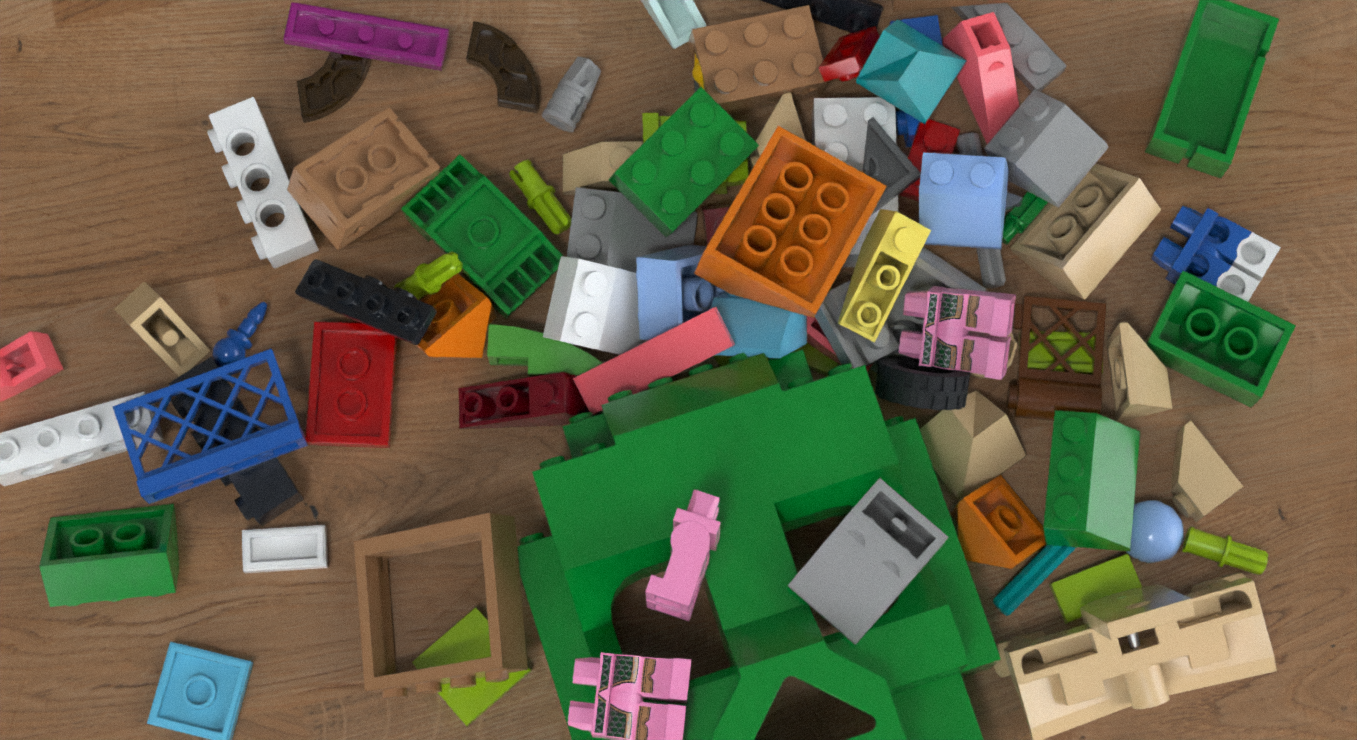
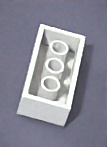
(841, 131)

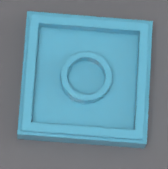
(200, 692)

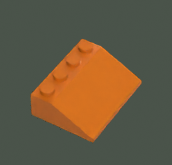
(790, 226)

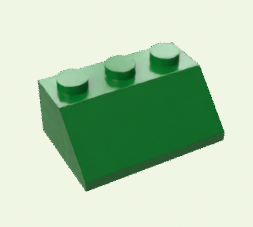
(1219, 339)
(1091, 482)
(110, 555)

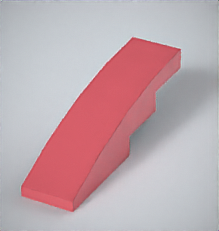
(656, 359)

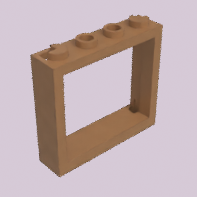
(503, 602)

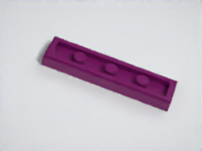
(366, 36)

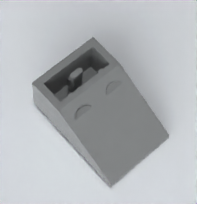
(867, 561)

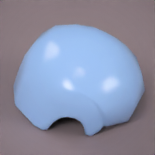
(1155, 532)

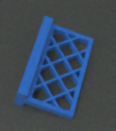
(216, 461)

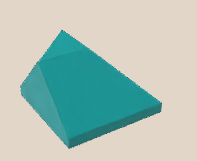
(910, 70)

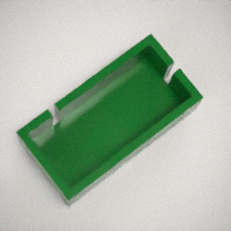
(1212, 86)

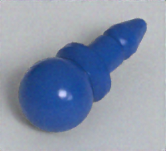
(234, 345)

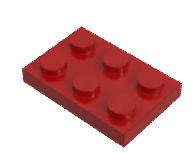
(351, 386)

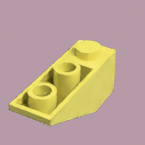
(881, 272)

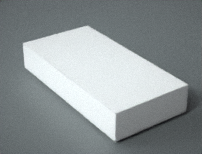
(284, 549)

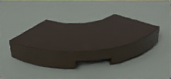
(506, 65)
(331, 85)

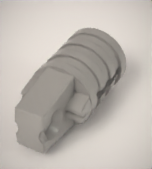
(572, 95)

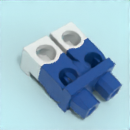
(1216, 252)

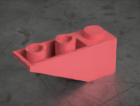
(988, 72)

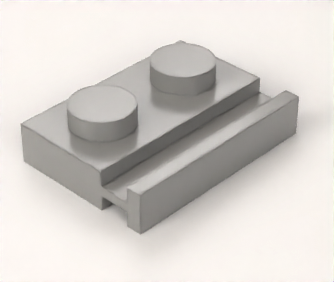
(846, 343)

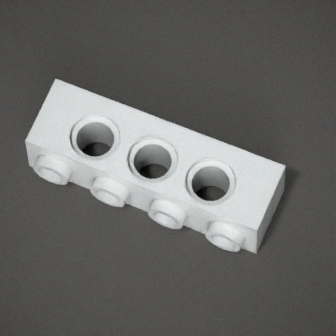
(245, 124)
(68, 441)

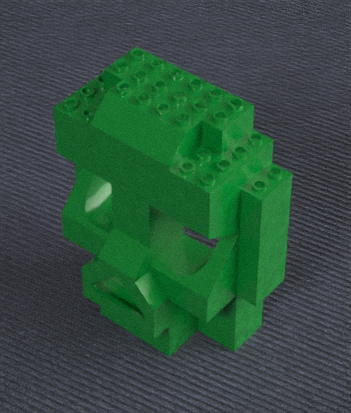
(778, 460)

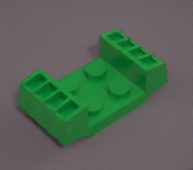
(487, 232)

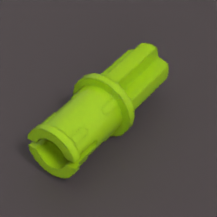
(541, 197)
(429, 277)
(1225, 551)

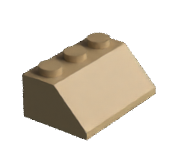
(1088, 231)

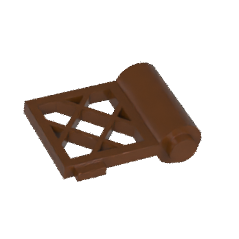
(1044, 391)

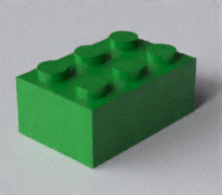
(683, 162)

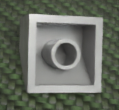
(1047, 148)

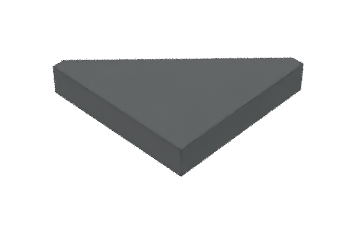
(887, 163)

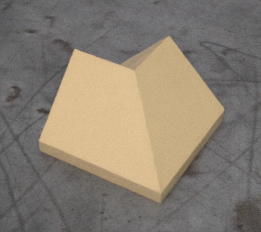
(1136, 376)
(971, 445)

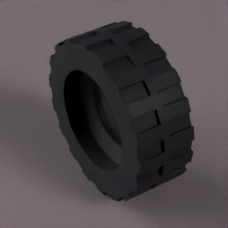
(909, 384)

